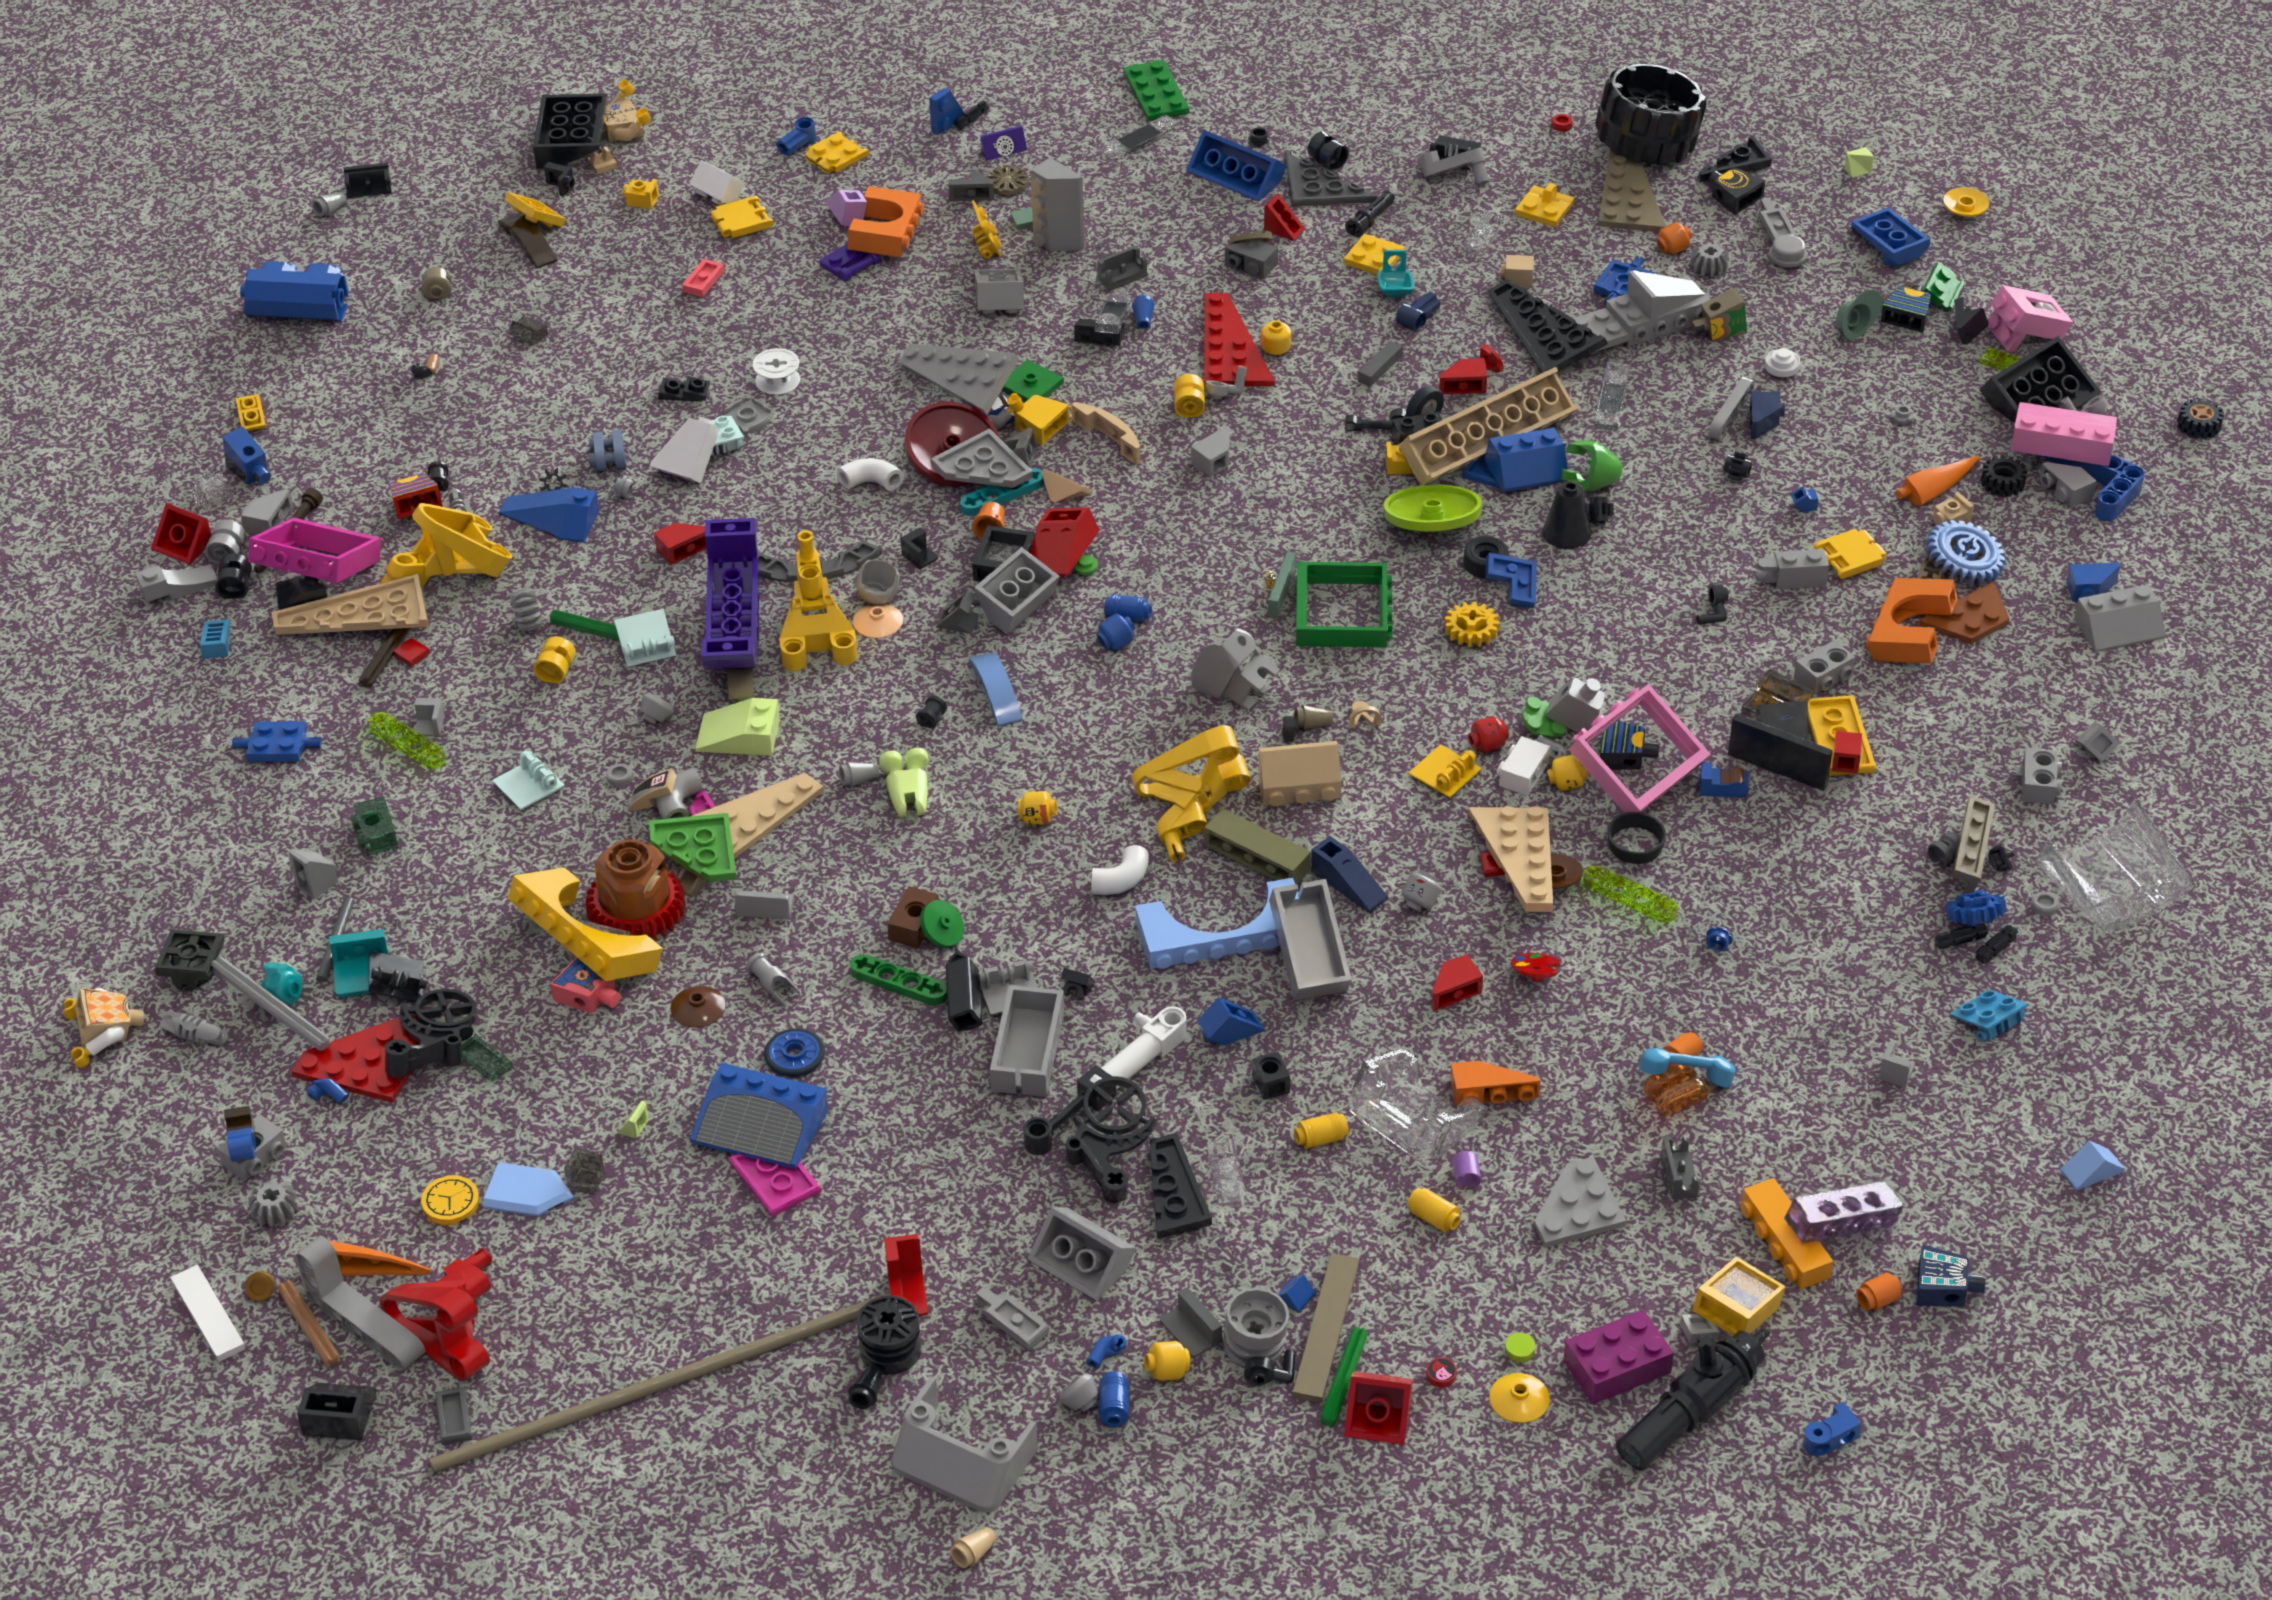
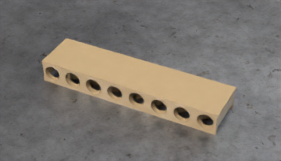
(1466, 434)

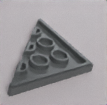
(1319, 187)

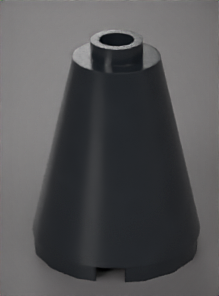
(1568, 518)

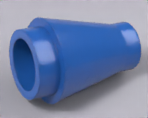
(1143, 310)

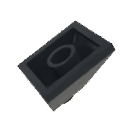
(300, 591)

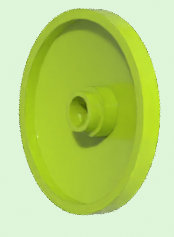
(1432, 507)

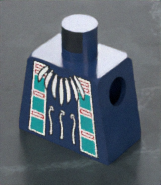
(1945, 1278)

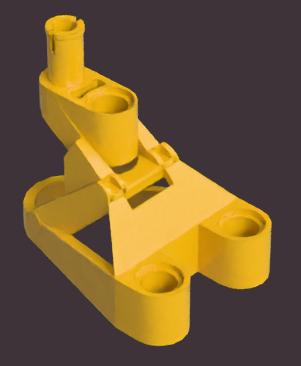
(449, 544)
(817, 631)
(1222, 773)

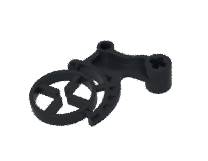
(437, 1040)
(1095, 1148)

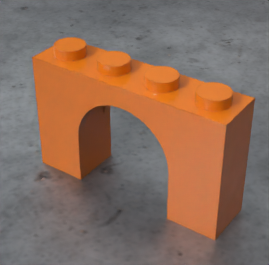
(890, 237)
(1906, 599)

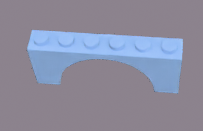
(1172, 943)

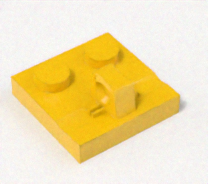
(1545, 205)

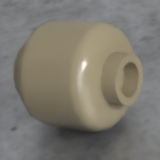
(436, 283)

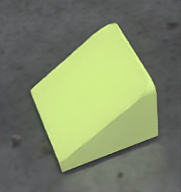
(636, 1121)

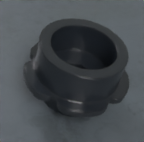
(1259, 136)

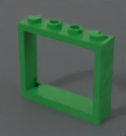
(1343, 574)

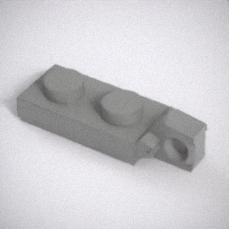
(1775, 220)
(1012, 1317)

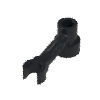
(1357, 423)

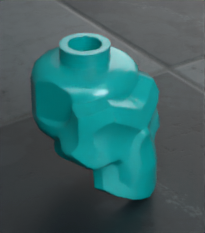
(283, 982)

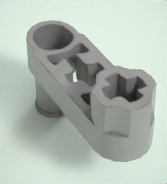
(1432, 165)

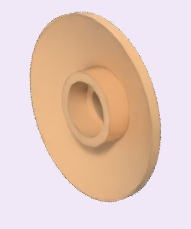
(878, 620)

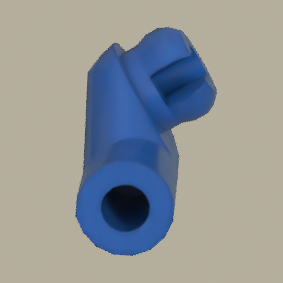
(327, 1087)

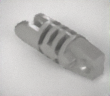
(193, 1028)

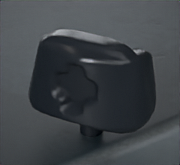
(1999, 858)

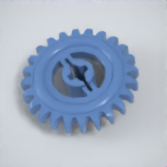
(1939, 543)

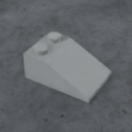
(999, 290)

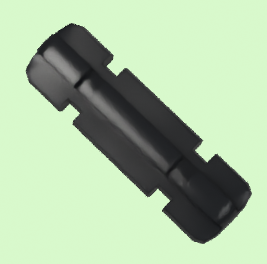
(970, 115)
(1960, 936)
(1996, 944)

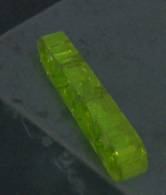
(408, 739)
(1631, 892)

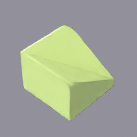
(1858, 162)

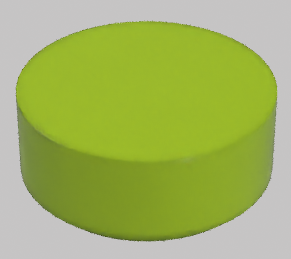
(1520, 1347)

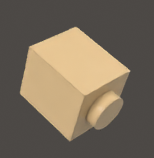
(1518, 269)

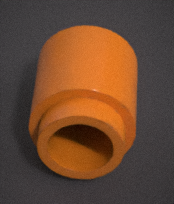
(1685, 1044)
(1879, 1292)

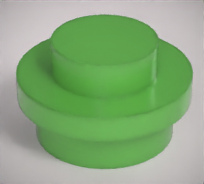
(1086, 565)

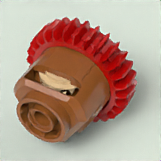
(635, 891)

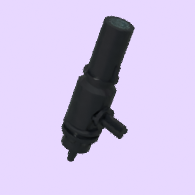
(1695, 1395)

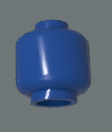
(1115, 632)

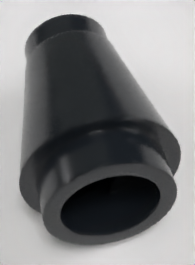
(865, 1389)

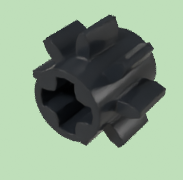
(1737, 466)
(549, 476)
(1599, 509)

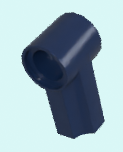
(1417, 313)

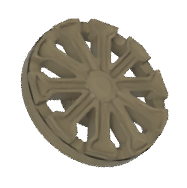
(1016, 179)
(1264, 236)

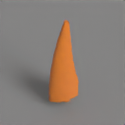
(1932, 482)
(360, 1260)

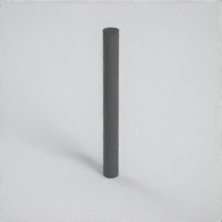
(338, 929)

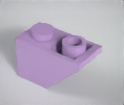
(847, 205)

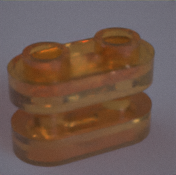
(1676, 1089)

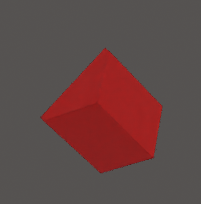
(181, 534)

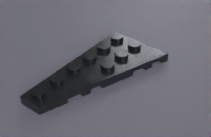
(1544, 331)

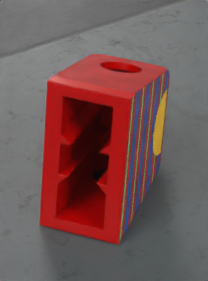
(412, 491)

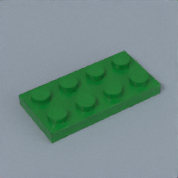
(1156, 90)

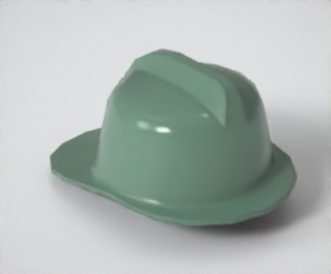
(1858, 315)

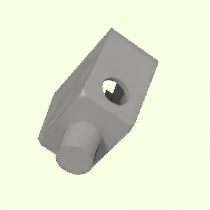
(1576, 704)

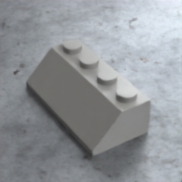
(1057, 207)

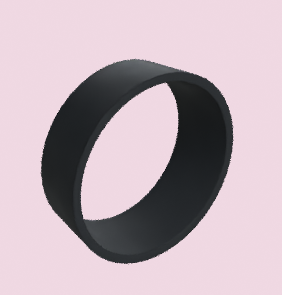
(1636, 820)

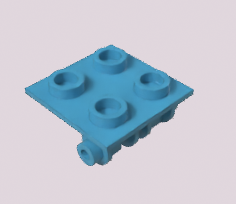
(1991, 1013)

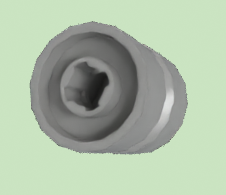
(224, 540)

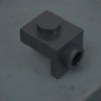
(559, 176)

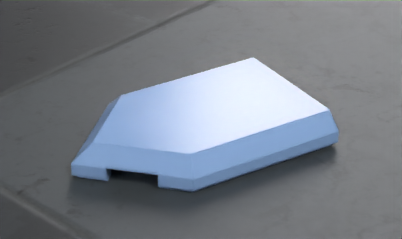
(525, 1190)

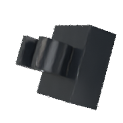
(1076, 980)

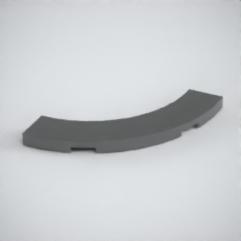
(845, 563)

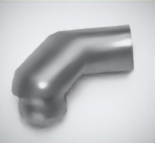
(1556, 748)

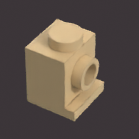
(1953, 509)

